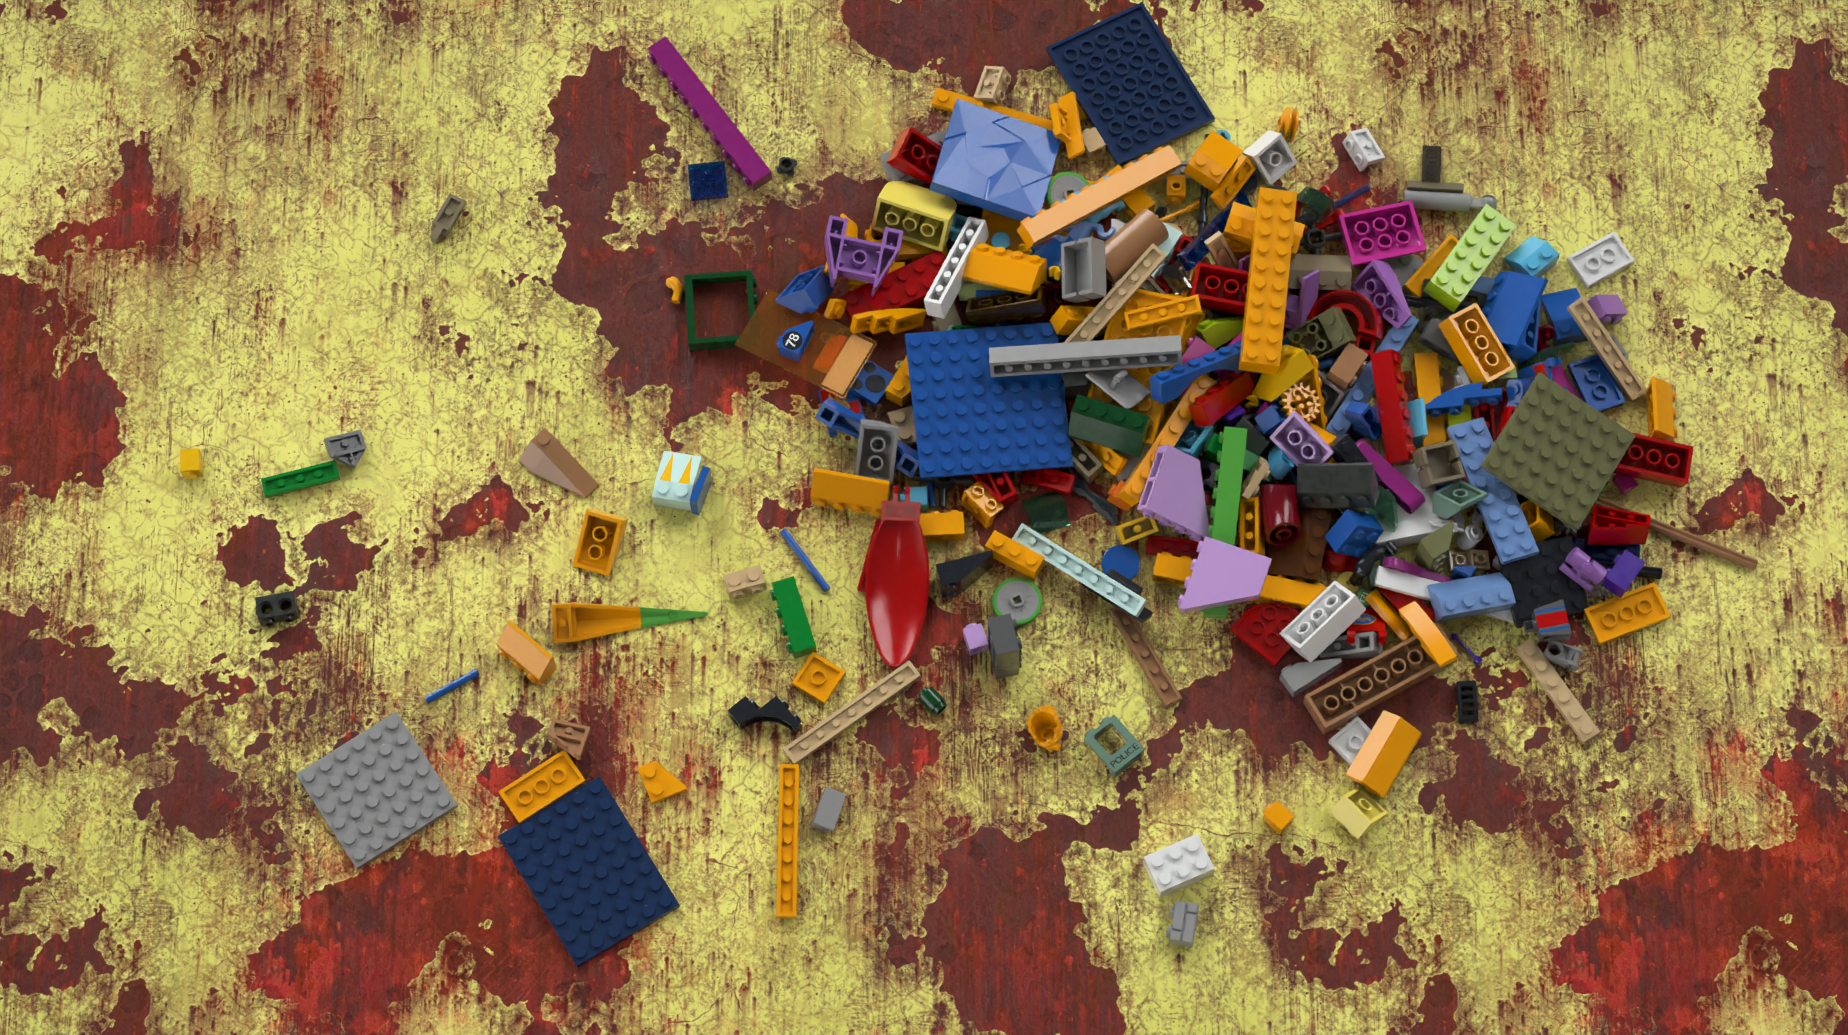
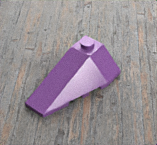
(1383, 290)

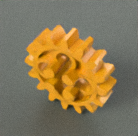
(1289, 399)

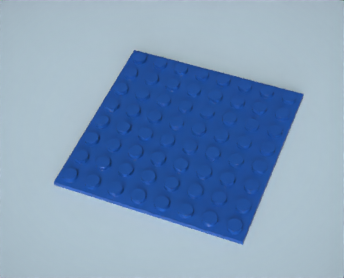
(981, 421)

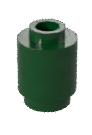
(932, 700)

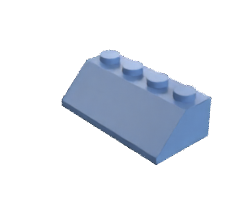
(1471, 596)

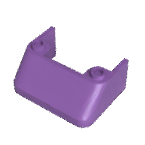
(1296, 307)

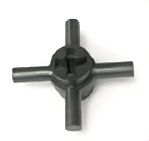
(1317, 233)
(944, 486)

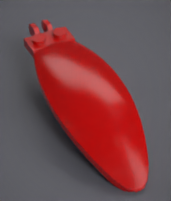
(897, 580)

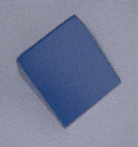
(1462, 572)

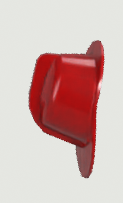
(1337, 562)

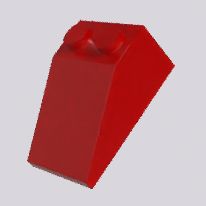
(915, 155)

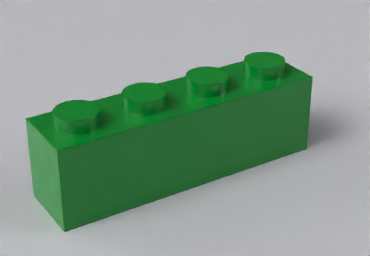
(794, 618)

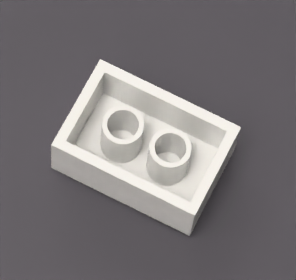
(1178, 865)

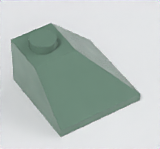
(1456, 498)

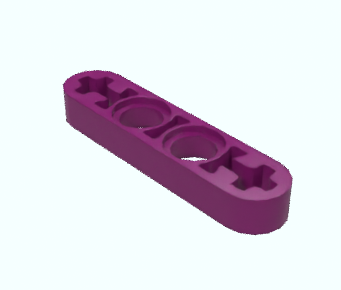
(1406, 567)

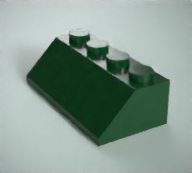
(1109, 425)

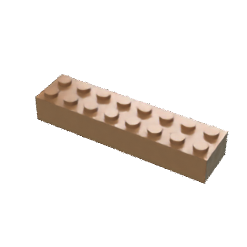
(1372, 683)

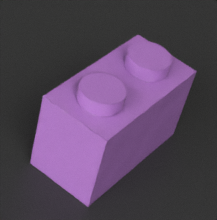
(1608, 308)

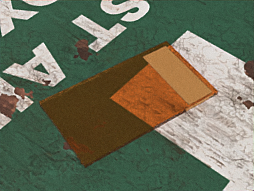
(831, 357)

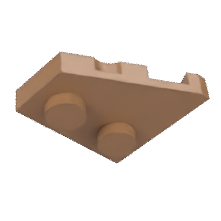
(569, 736)

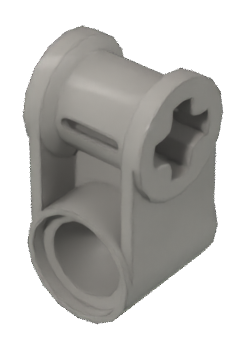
(1564, 655)

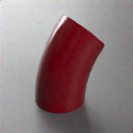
(1280, 514)

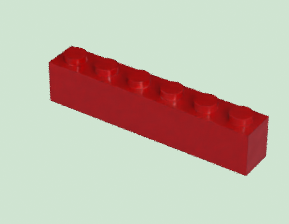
(1393, 407)

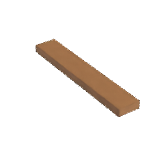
(1146, 657)

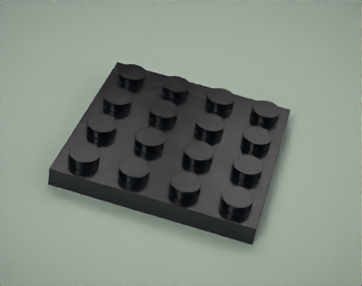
(1539, 581)

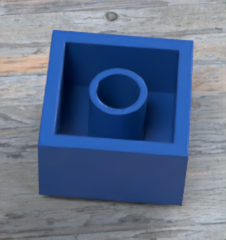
(1354, 533)

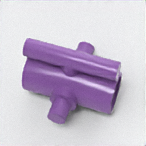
(1583, 569)

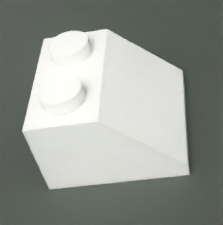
(1270, 156)

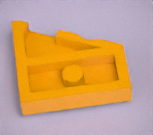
(659, 782)

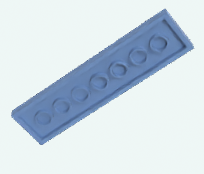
(1501, 508)

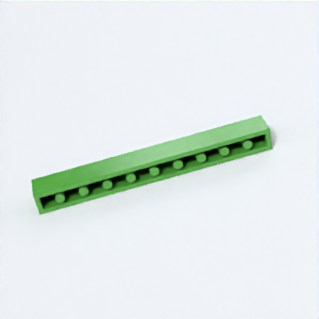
(1227, 496)

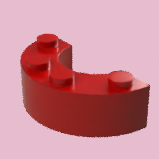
(1352, 303)

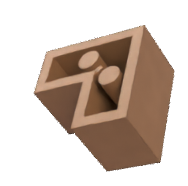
(1348, 366)

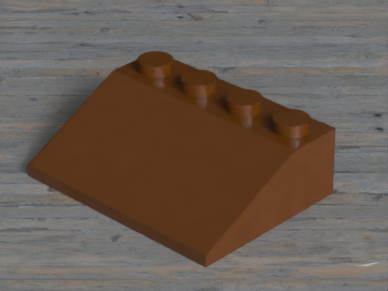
(1305, 556)

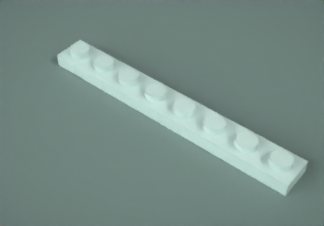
(1080, 570)

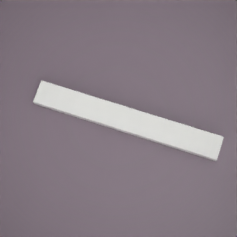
(1417, 587)

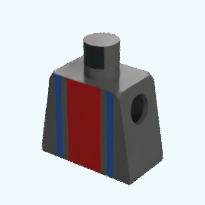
(1549, 622)

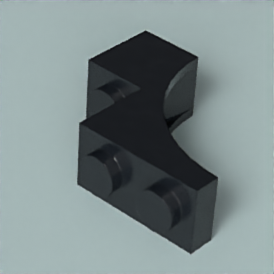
(746, 713)

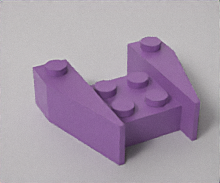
(858, 257)

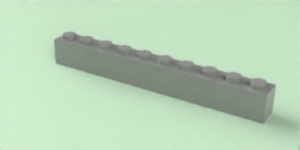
(1085, 356)

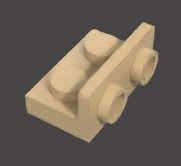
(993, 84)
(745, 582)

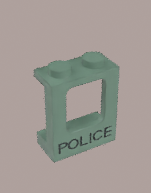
(1123, 757)

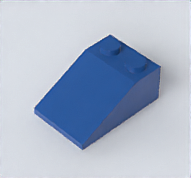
(1559, 317)

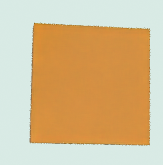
(818, 678)

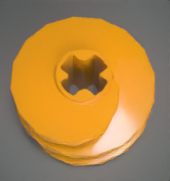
(1288, 122)

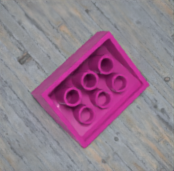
(1381, 233)

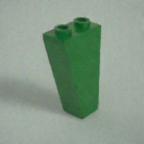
(1211, 450)

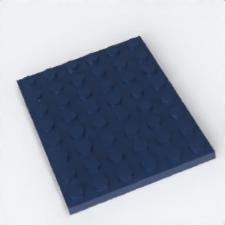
(1130, 84)
(588, 871)

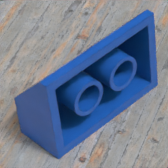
(806, 291)

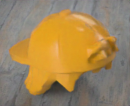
(1045, 727)

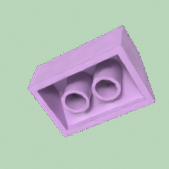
(1301, 441)

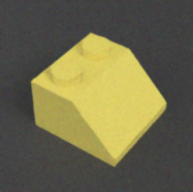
(1358, 812)

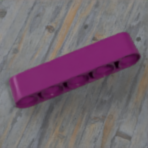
(1405, 493)

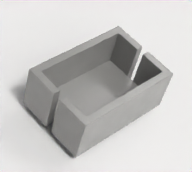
(1083, 270)

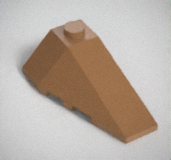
(551, 461)

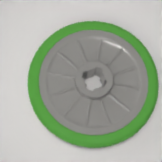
(1062, 184)
(1015, 589)

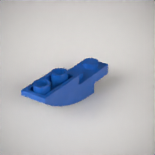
(1453, 401)

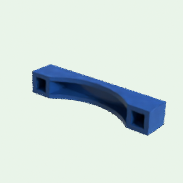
(1170, 383)
(847, 421)

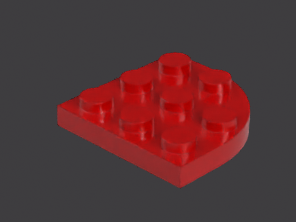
(1261, 628)

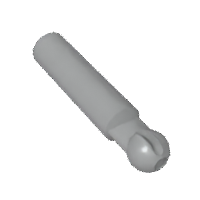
(1447, 200)

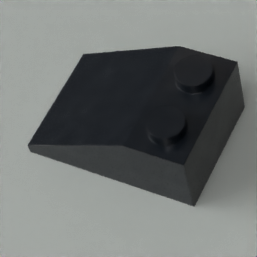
(959, 574)

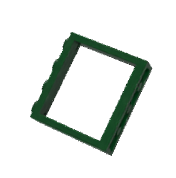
(721, 342)

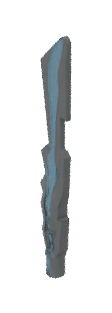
(1100, 504)

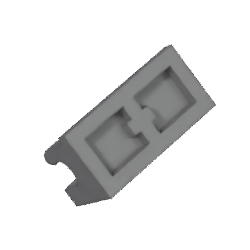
(828, 810)

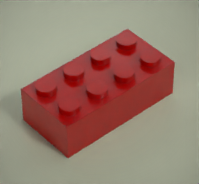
(1220, 288)

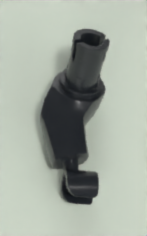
(1366, 561)

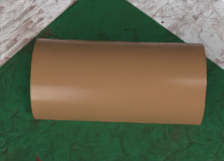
(1131, 242)

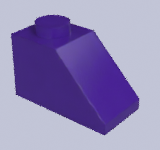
(1232, 417)

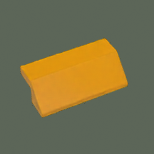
(1384, 753)

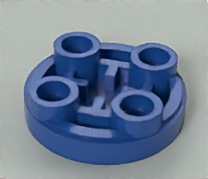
(1122, 560)

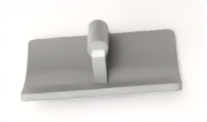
(1119, 386)

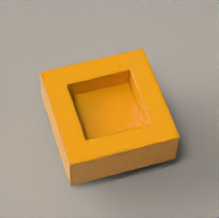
(835, 308)

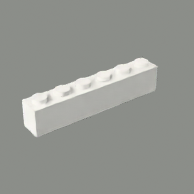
(949, 278)

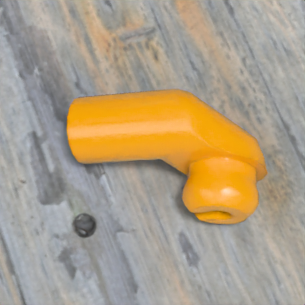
(677, 287)

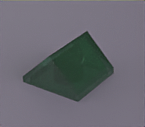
(1046, 512)

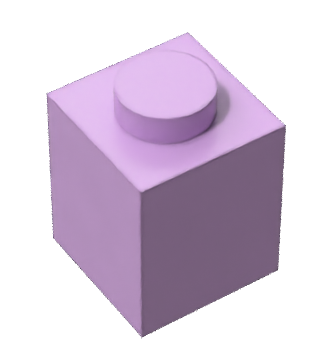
(975, 638)

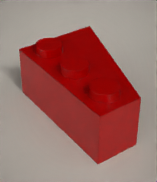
(998, 486)
(1617, 527)

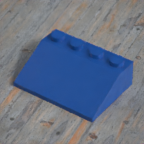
(1512, 305)

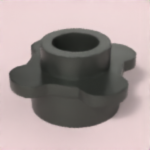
(786, 161)

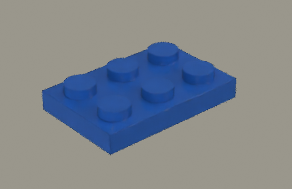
(1596, 383)

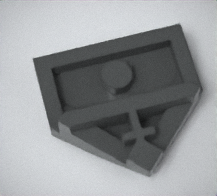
(346, 447)

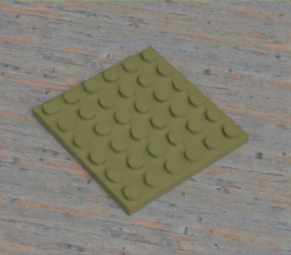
(1557, 451)

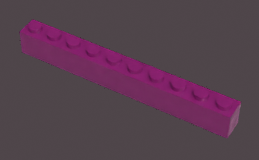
(709, 113)

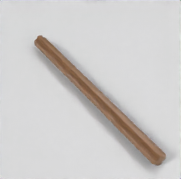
(1691, 539)

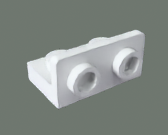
(1362, 148)

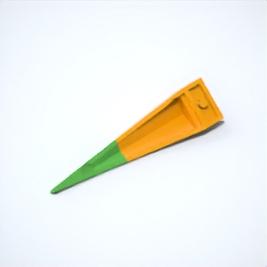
(586, 620)

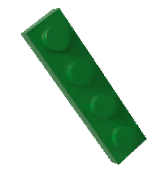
(300, 479)

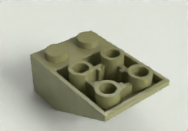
(1323, 334)

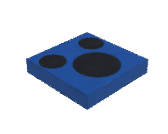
(871, 383)

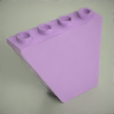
(1176, 493)
(1223, 576)

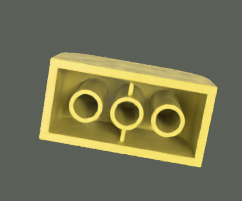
(917, 212)

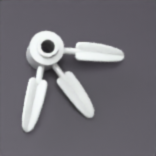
(1470, 535)

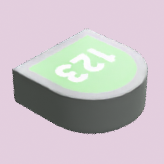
(1361, 594)

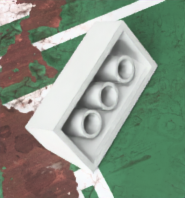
(1323, 621)

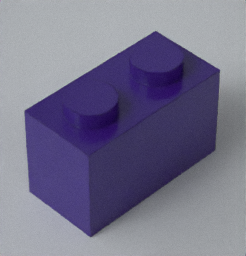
(1623, 573)

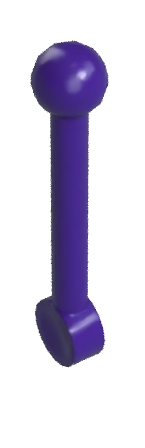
(1477, 659)

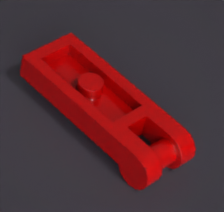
(1050, 480)

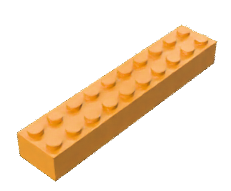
(1268, 281)

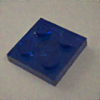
(708, 181)

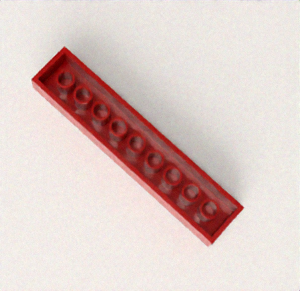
(1648, 458)

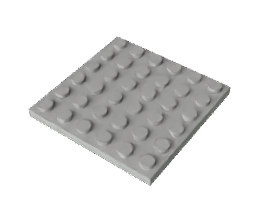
(376, 790)

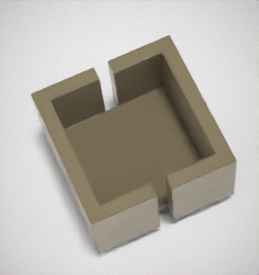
(1435, 465)

